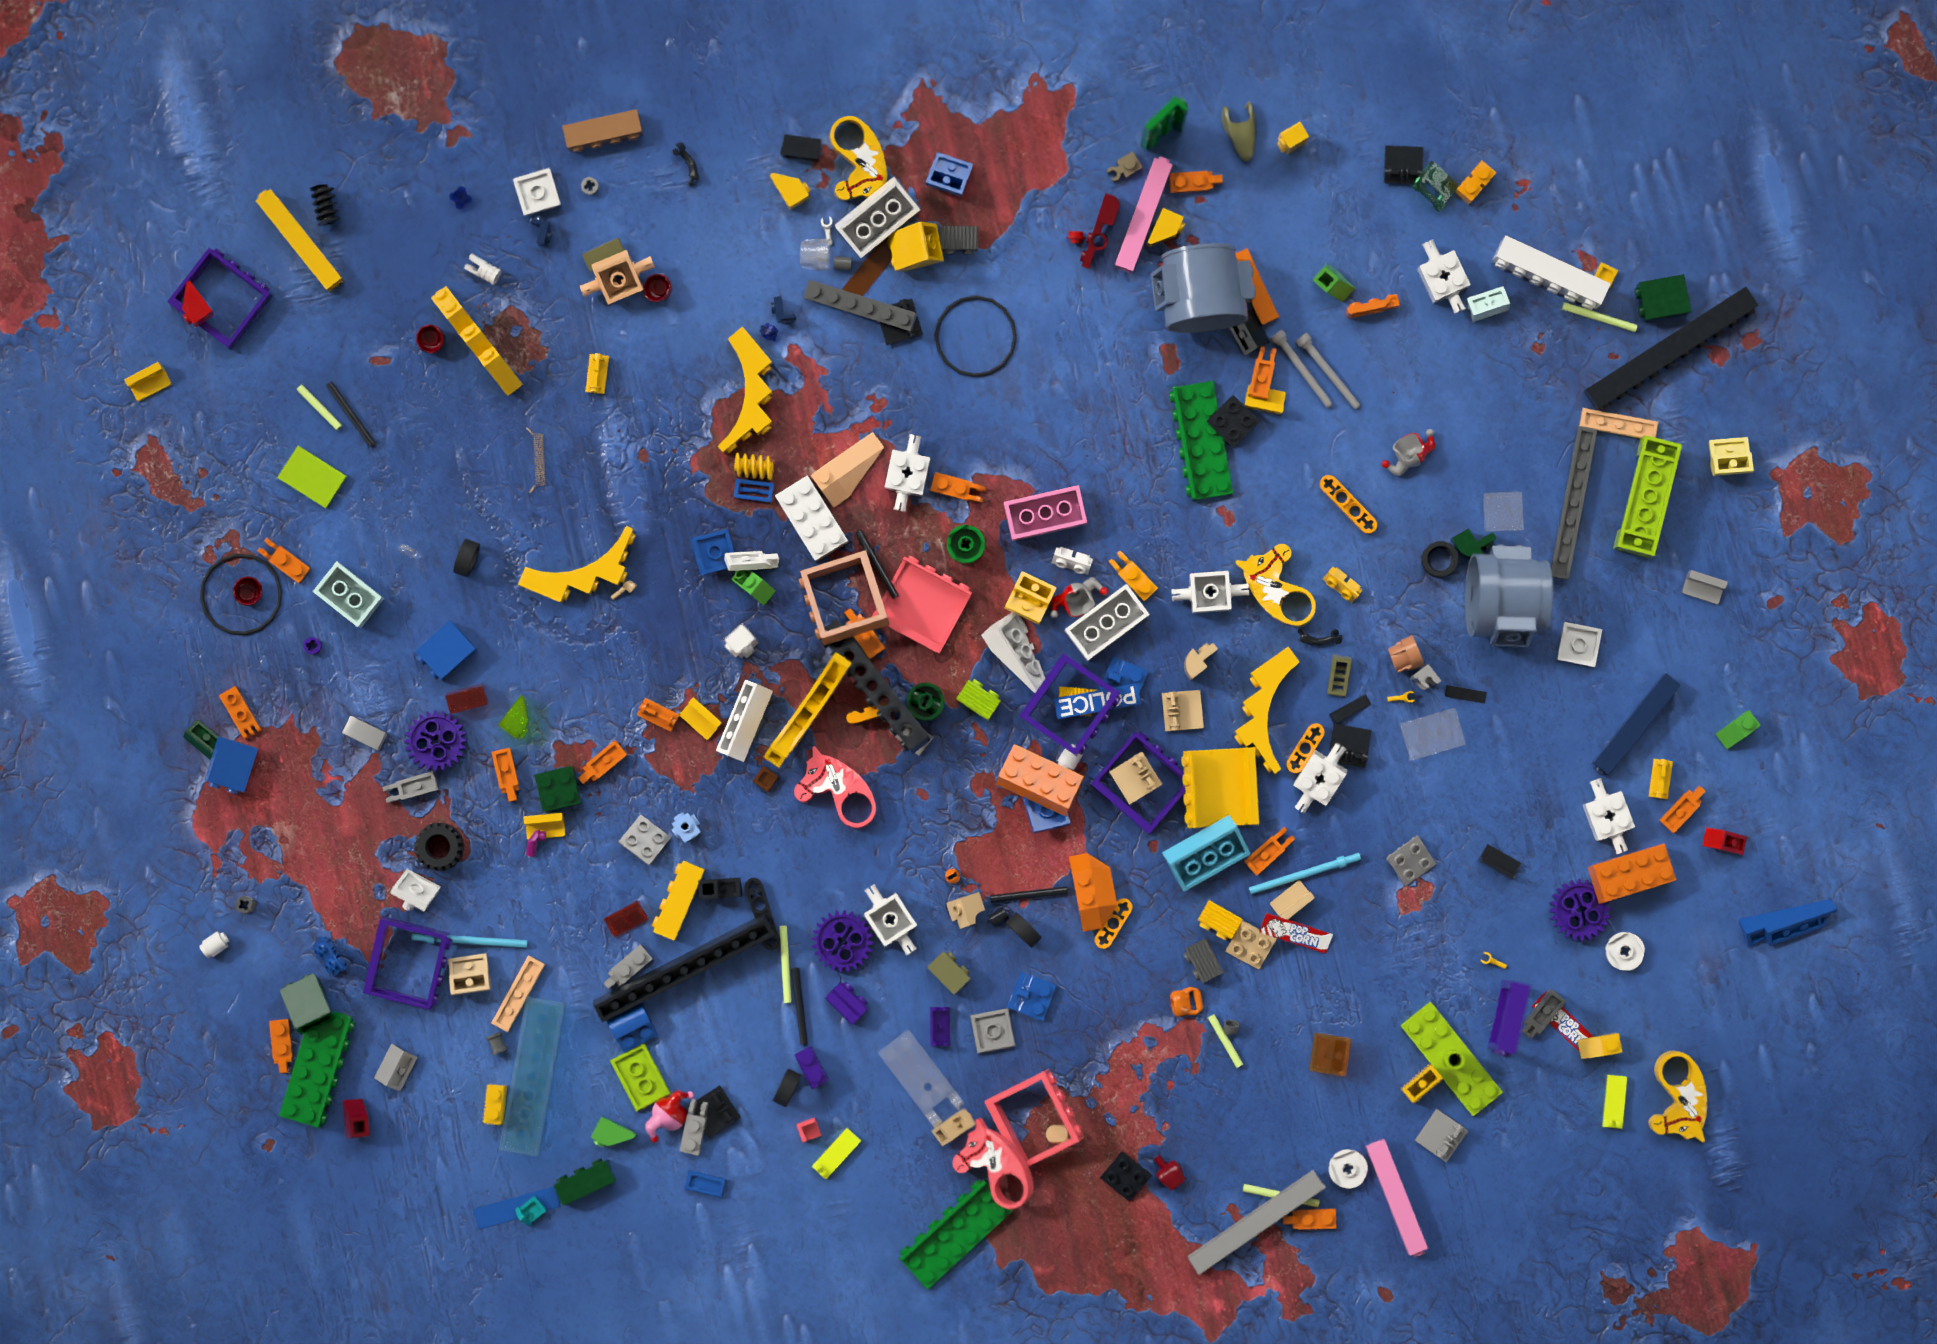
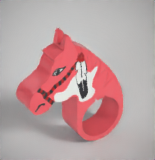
(833, 776)
(995, 1152)

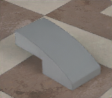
(364, 733)

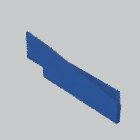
(1786, 923)

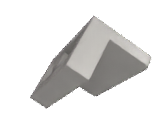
(1703, 587)
(395, 1067)

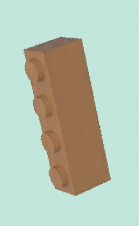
(602, 130)

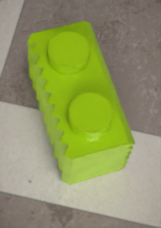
(978, 699)

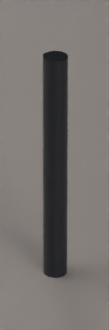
(351, 415)
(876, 563)
(1029, 894)
(799, 1006)

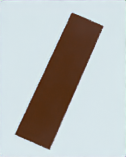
(870, 269)

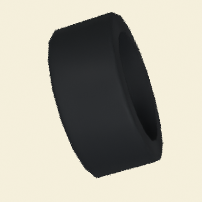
(466, 558)
(1454, 559)
(1024, 930)
(786, 1088)

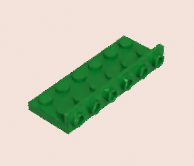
(1171, 115)
(1201, 445)
(316, 1071)
(953, 1234)

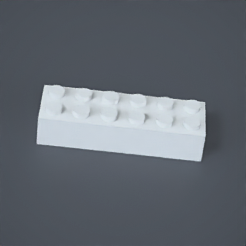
(1551, 273)

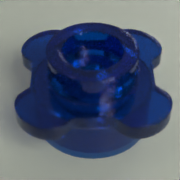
(460, 202)
(768, 332)

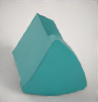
(530, 1211)

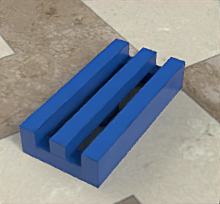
(754, 498)

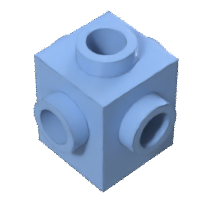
(692, 830)

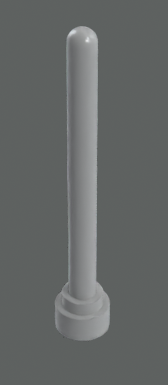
(1280, 339)
(1305, 342)

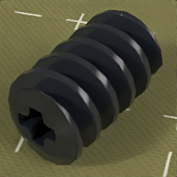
(324, 204)

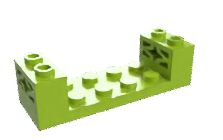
(1648, 497)

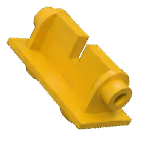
(597, 373)
(1335, 580)
(1660, 778)

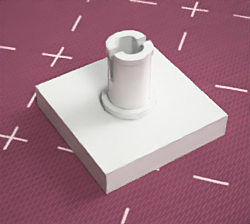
(415, 890)

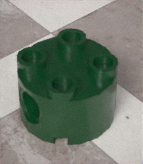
(925, 701)

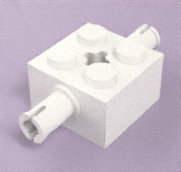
(1448, 265)
(902, 461)
(1220, 599)
(1324, 789)
(1619, 821)
(894, 907)

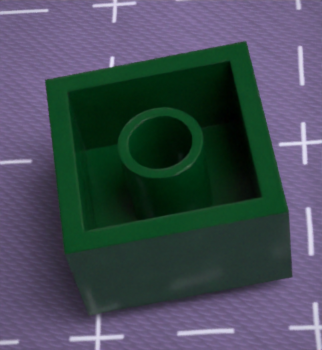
(558, 789)

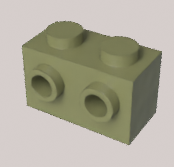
(949, 972)

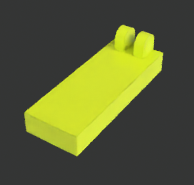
(1614, 1101)
(836, 1153)

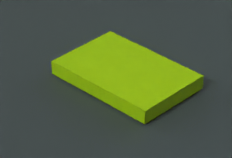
(312, 477)
(640, 1077)

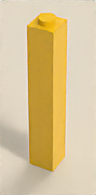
(299, 240)

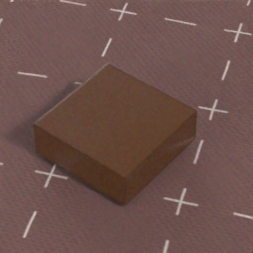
(765, 778)

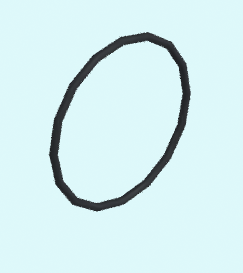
(981, 373)
(252, 630)

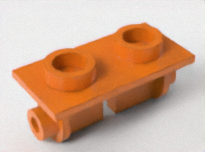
(657, 714)

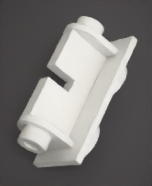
(1064, 559)

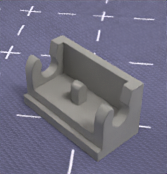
(1425, 676)

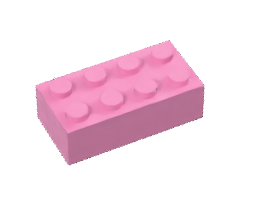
(1045, 513)

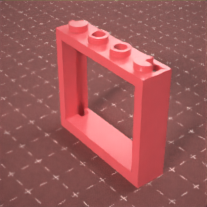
(1058, 1098)

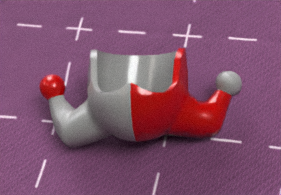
(1410, 452)
(1077, 598)

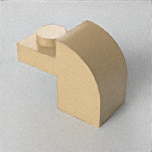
(953, 1126)

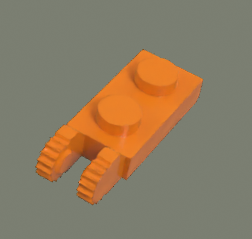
(1262, 375)
(955, 487)
(286, 562)
(1267, 852)

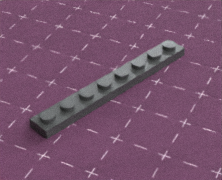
(1573, 502)

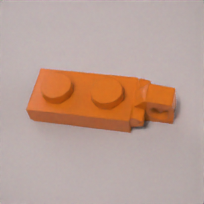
(1193, 181)
(1373, 306)
(868, 641)
(603, 762)
(506, 772)
(1682, 809)
(281, 1043)
(1311, 1219)

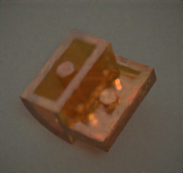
(1330, 1054)

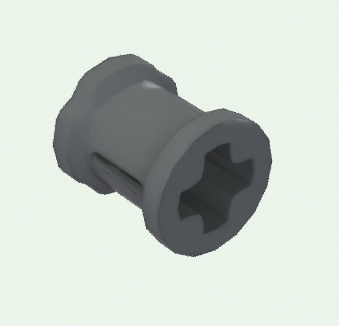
(251, 906)
(496, 1043)

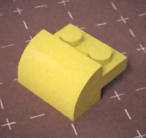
(1730, 456)

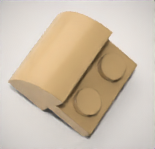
(1194, 662)
(469, 974)

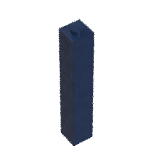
(1635, 724)

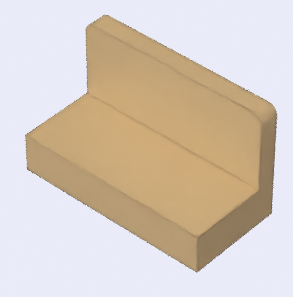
(1291, 900)

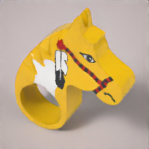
(868, 161)
(1263, 576)
(1690, 1101)

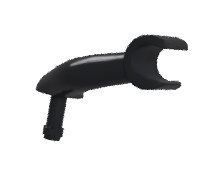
(693, 172)
(1307, 639)

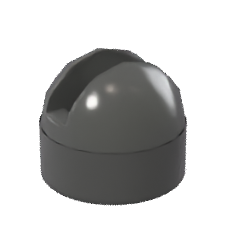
(1231, 1027)

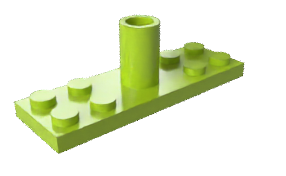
(1439, 1041)

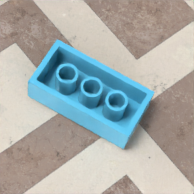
(1206, 853)

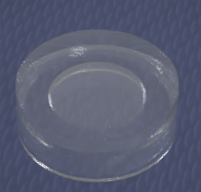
(407, 551)

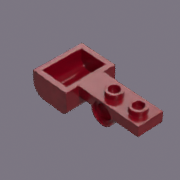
(1107, 215)

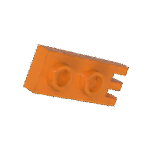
(239, 711)

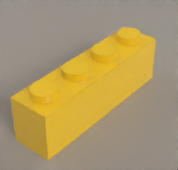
(678, 901)

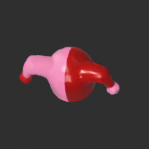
(668, 1114)

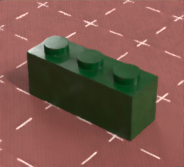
(584, 1181)

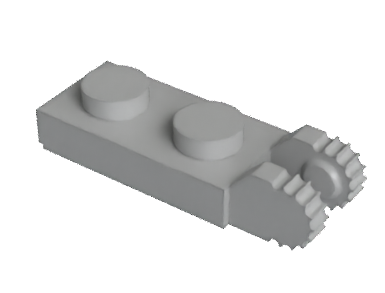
(413, 786)
(694, 1129)

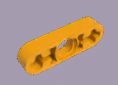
(1297, 749)
(1110, 938)

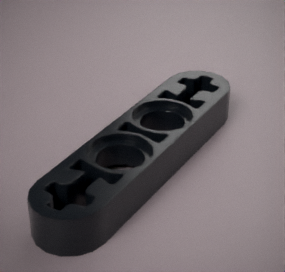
(766, 910)

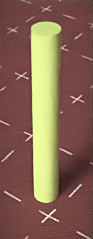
(319, 407)
(1225, 1041)

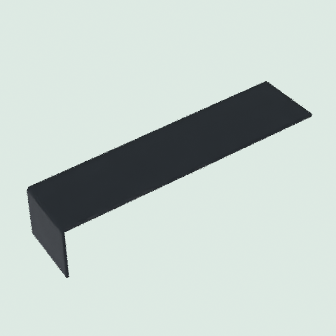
(1465, 694)
(1349, 709)

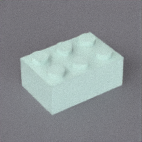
(348, 595)

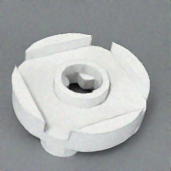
(1627, 940)
(1357, 1174)

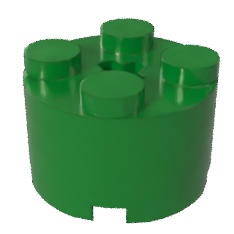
(976, 547)

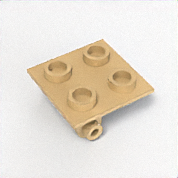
(1182, 710)
(1135, 778)
(1250, 945)

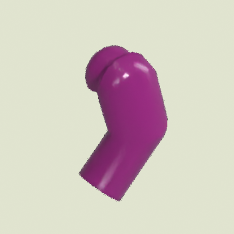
(532, 842)

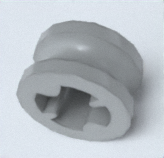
(584, 183)

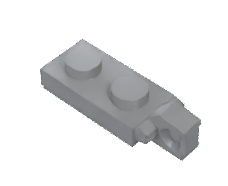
(628, 967)

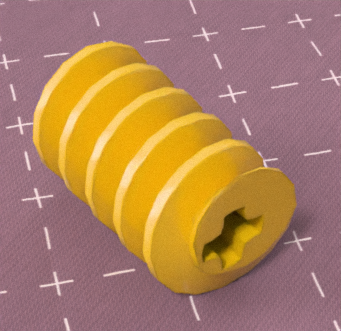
(753, 466)

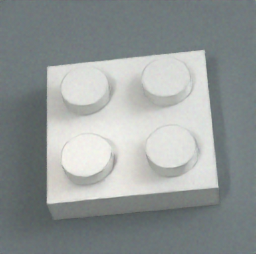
(536, 192)
(1579, 644)

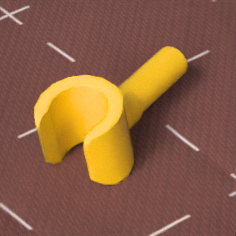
(1402, 697)
(1493, 961)

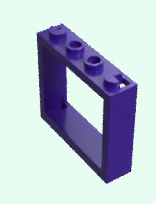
(246, 277)
(1102, 716)
(1155, 751)
(371, 989)
(1508, 1017)

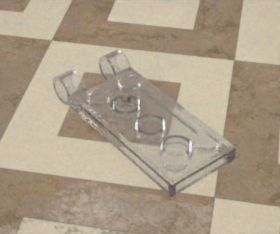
(914, 1070)

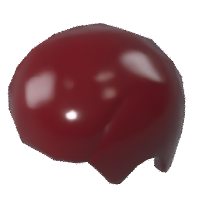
(657, 288)
(430, 338)
(247, 591)

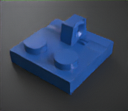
(711, 550)
(1123, 673)
(1042, 818)
(1031, 996)

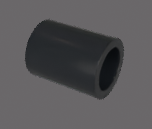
(998, 917)

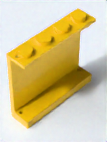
(1219, 786)

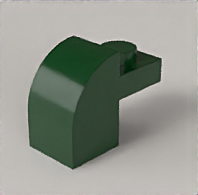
(1467, 545)

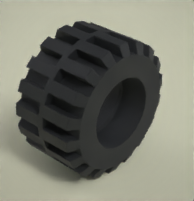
(422, 844)

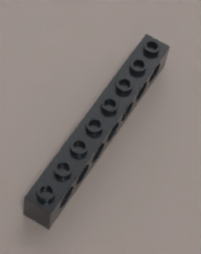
(918, 737)

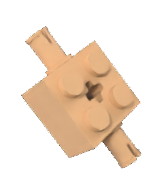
(614, 288)

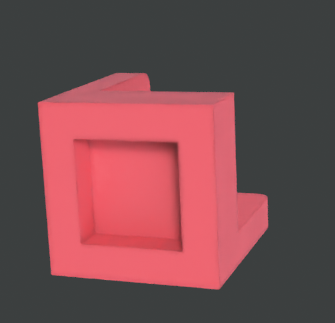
(808, 1129)

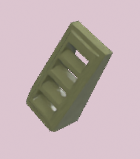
(1339, 658)

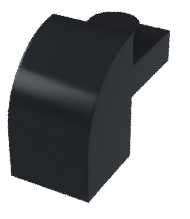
(720, 888)

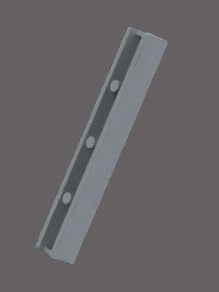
(1256, 1221)

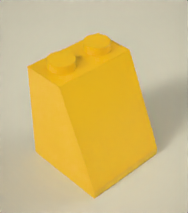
(915, 246)

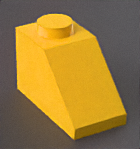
(791, 189)
(1166, 227)
(1599, 1045)

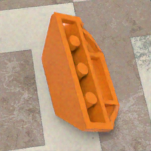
(1093, 890)

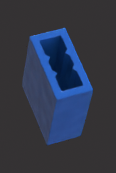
(445, 651)
(230, 765)

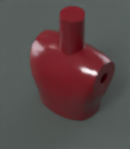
(1169, 1173)

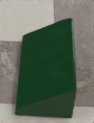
(201, 738)

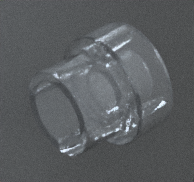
(815, 254)

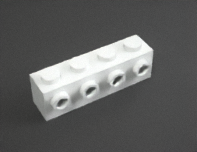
(741, 642)
(744, 723)

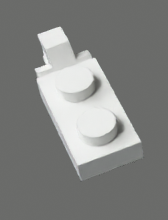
(750, 560)

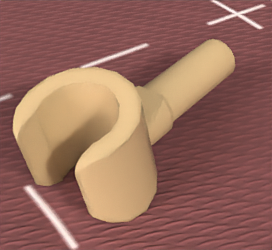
(628, 585)

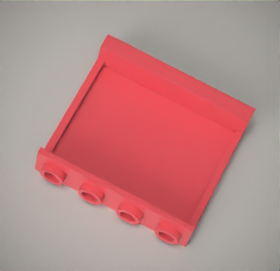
(925, 605)

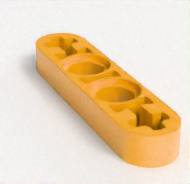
(1345, 507)

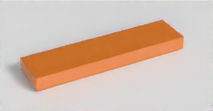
(1262, 302)

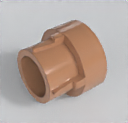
(1406, 655)

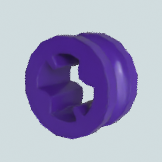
(315, 650)

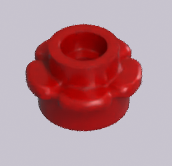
(1076, 236)

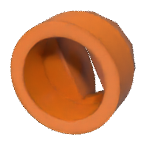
(954, 880)

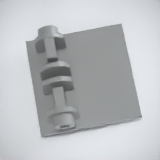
(644, 839)
(1411, 860)
(1441, 1135)

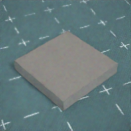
(992, 1030)

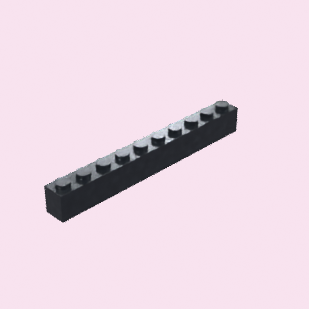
(1671, 348)
(683, 967)

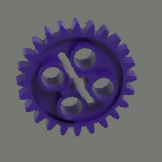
(445, 726)
(1562, 914)
(857, 951)

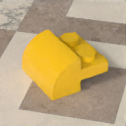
(1030, 597)

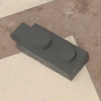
(1542, 1014)

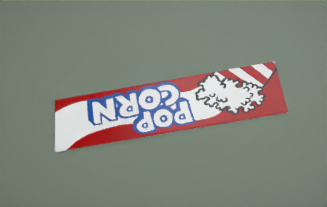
(1295, 933)
(1567, 1026)

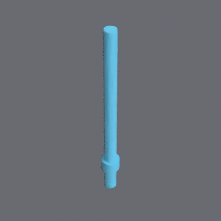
(1340, 862)
(472, 940)

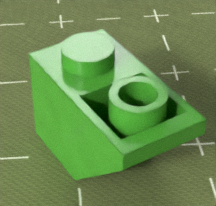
(1333, 282)
(753, 585)

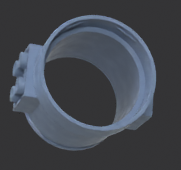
(1203, 288)
(1508, 596)

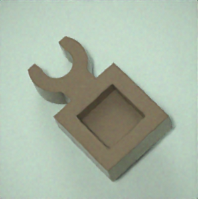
(1126, 165)

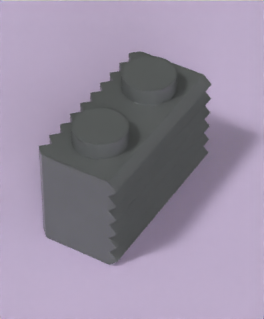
(959, 239)
(1203, 960)

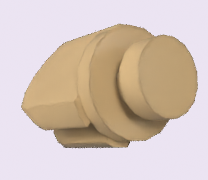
(1057, 1134)

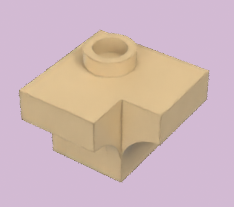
(966, 909)

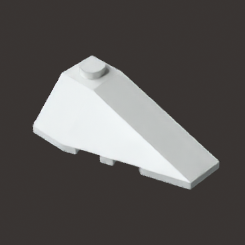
(1010, 644)

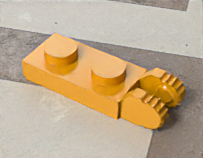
(1134, 577)
(869, 713)

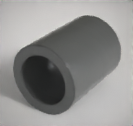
(842, 263)

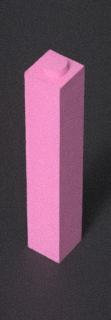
(1143, 214)
(1396, 1198)

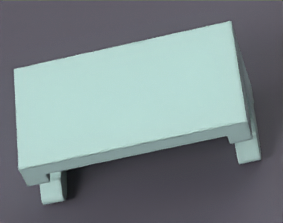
(1488, 304)

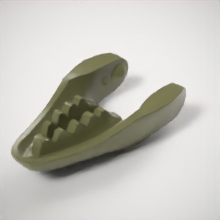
(1241, 134)

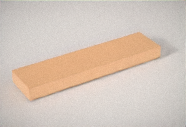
(1618, 424)
(517, 994)

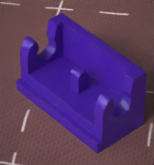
(940, 1026)

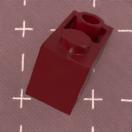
(355, 1119)

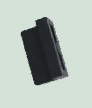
(801, 148)
(1250, 334)
(1499, 862)

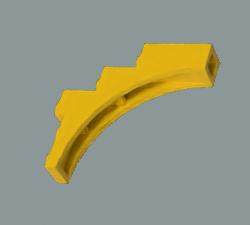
(476, 341)
(756, 391)
(584, 579)
(808, 710)
(1255, 731)

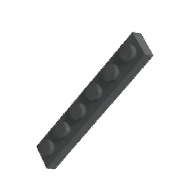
(860, 305)

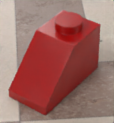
(195, 307)
(1724, 841)

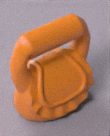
(1181, 1002)

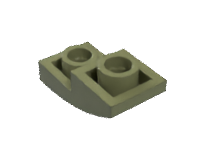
(602, 252)

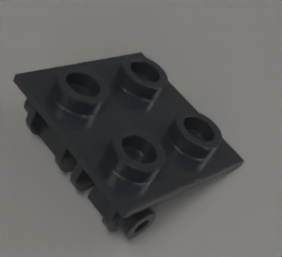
(1402, 164)
(894, 334)
(1233, 421)
(1355, 741)
(719, 1111)
(1125, 1176)

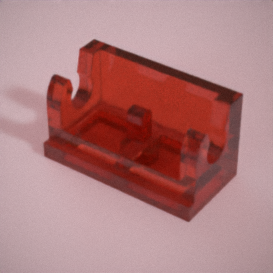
(466, 698)
(626, 919)

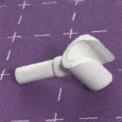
(827, 229)

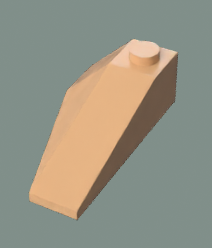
(844, 472)

